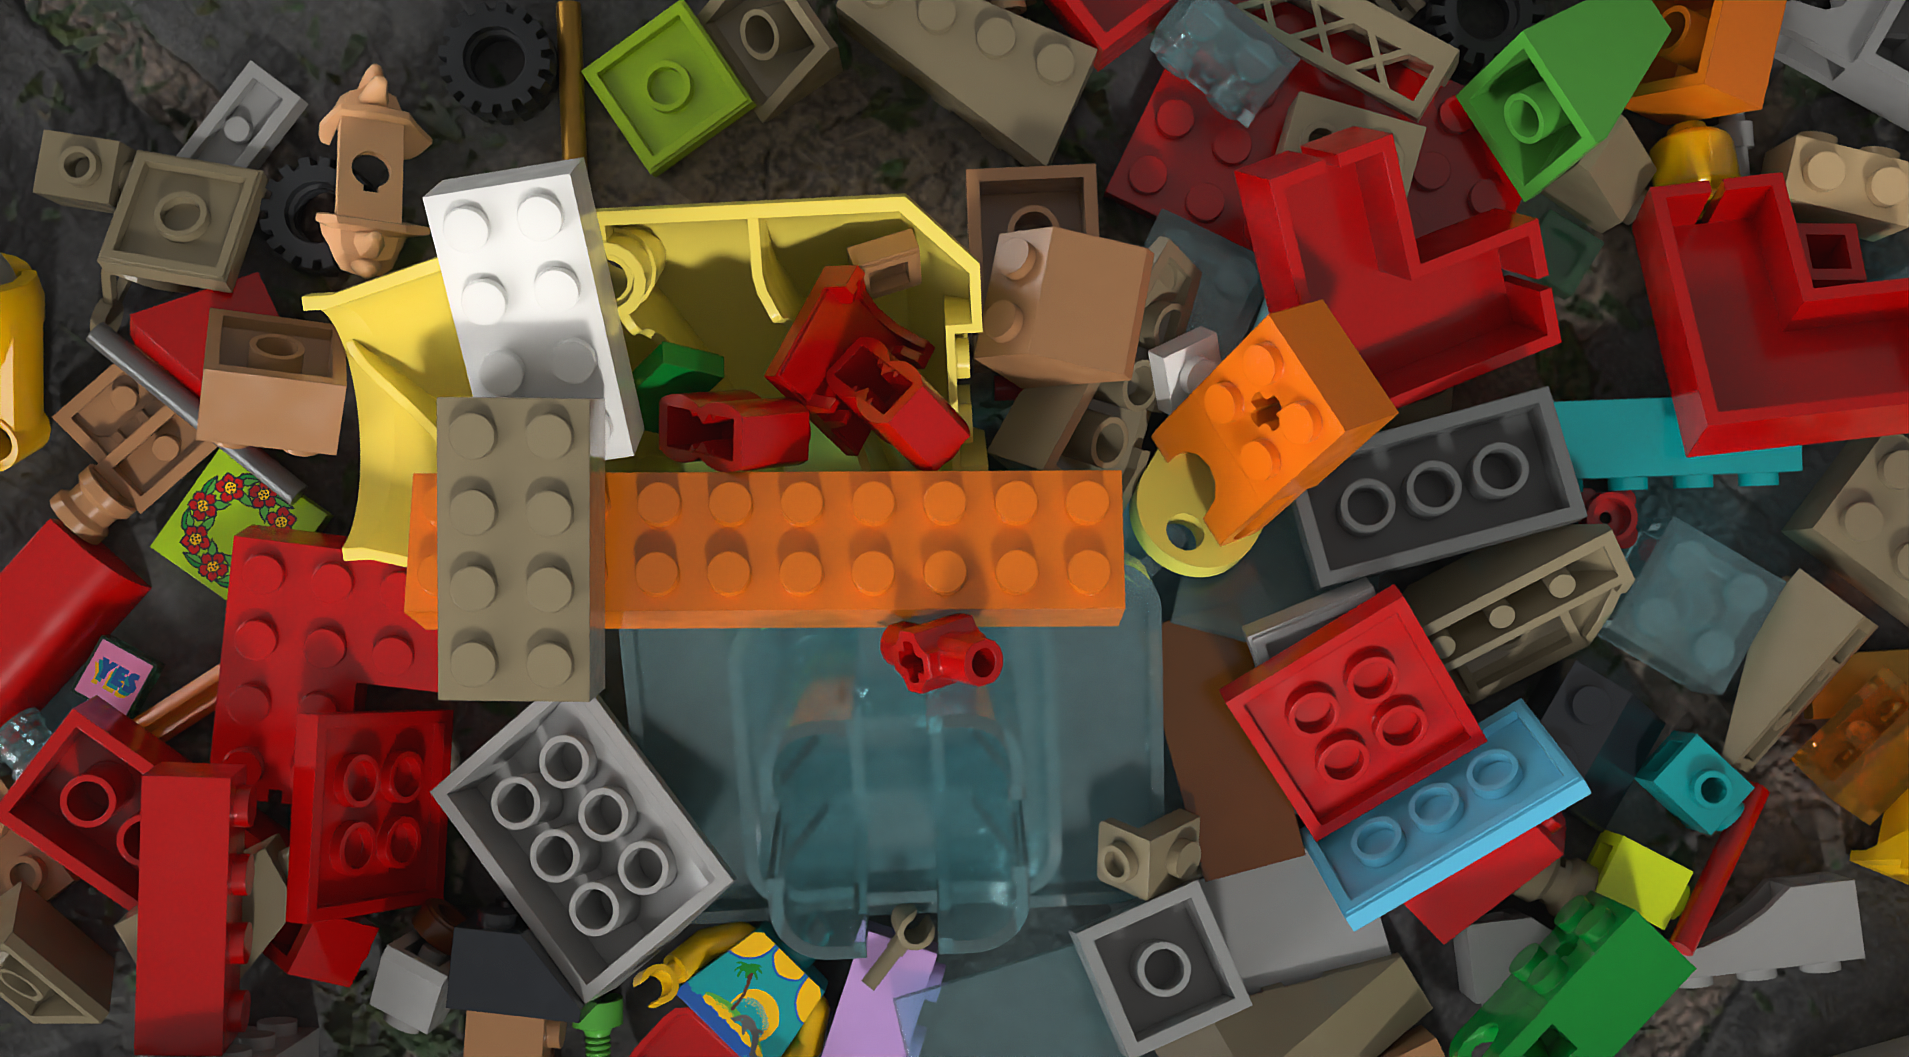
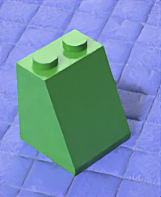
(1562, 87)

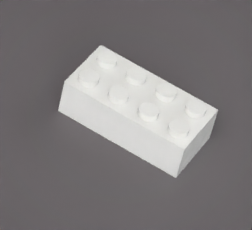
(535, 291)

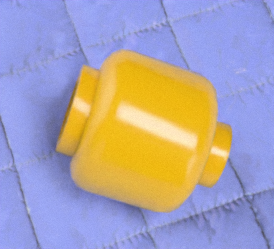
(1694, 155)

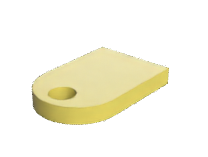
(1181, 495)

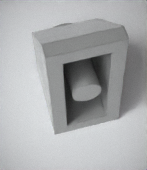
(412, 984)

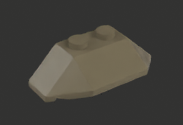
(1520, 604)

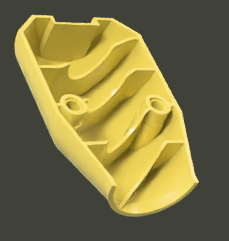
(691, 277)

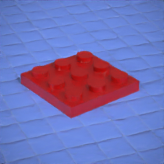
(1354, 713)
(365, 814)

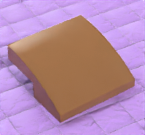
(132, 437)

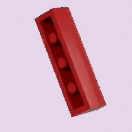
(54, 610)

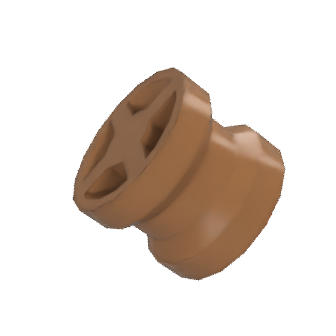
(90, 506)

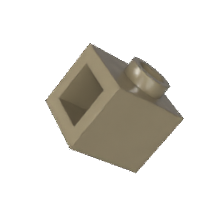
(82, 170)

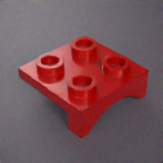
(824, 329)

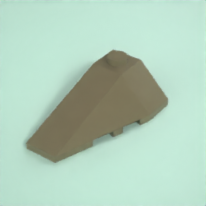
(1106, 421)
(1341, 1014)

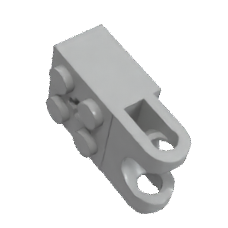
(1853, 50)

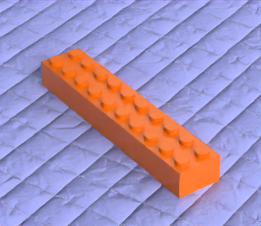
(840, 549)

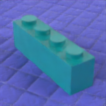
(1643, 440)

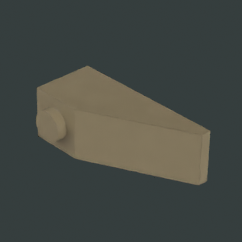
(1790, 663)

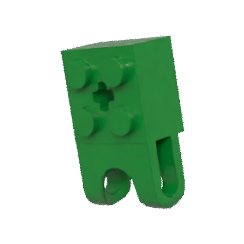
(1579, 987)

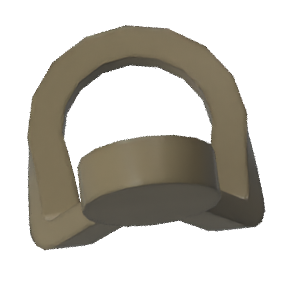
(110, 307)

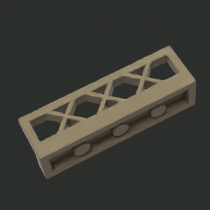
(1379, 31)

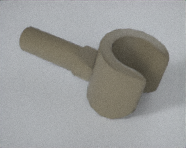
(904, 939)

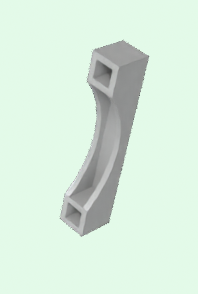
(1779, 924)

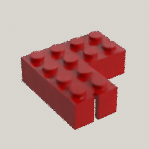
(1413, 308)
(1748, 337)
(307, 640)

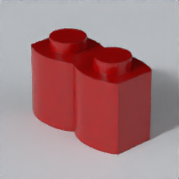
(898, 404)
(734, 430)

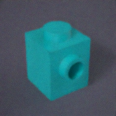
(1694, 783)

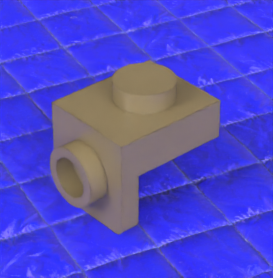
(1149, 857)

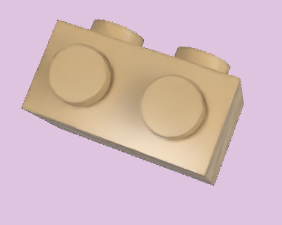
(1843, 183)

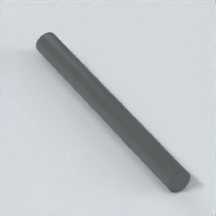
(187, 407)

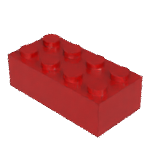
(85, 798)

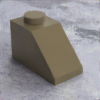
(1607, 181)

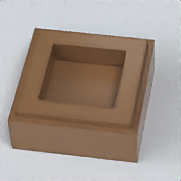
(888, 263)

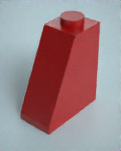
(177, 330)
(1485, 883)

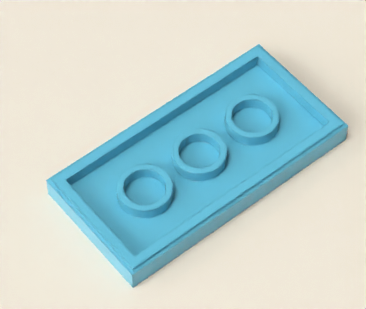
(1448, 818)

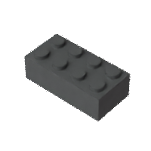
(1440, 490)

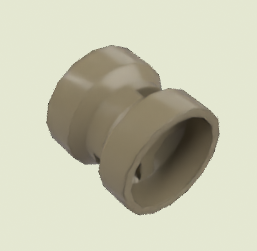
(1560, 883)

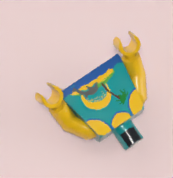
(748, 989)

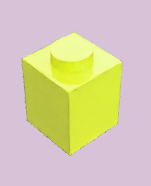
(1640, 878)

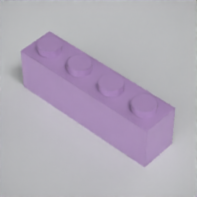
(866, 1018)

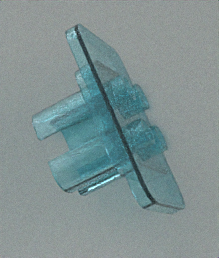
(862, 796)

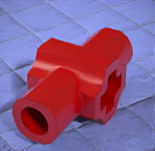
(941, 653)

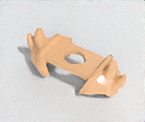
(368, 225)

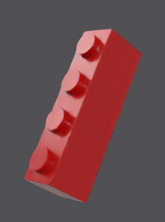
(192, 908)

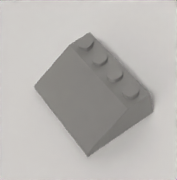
(584, 840)

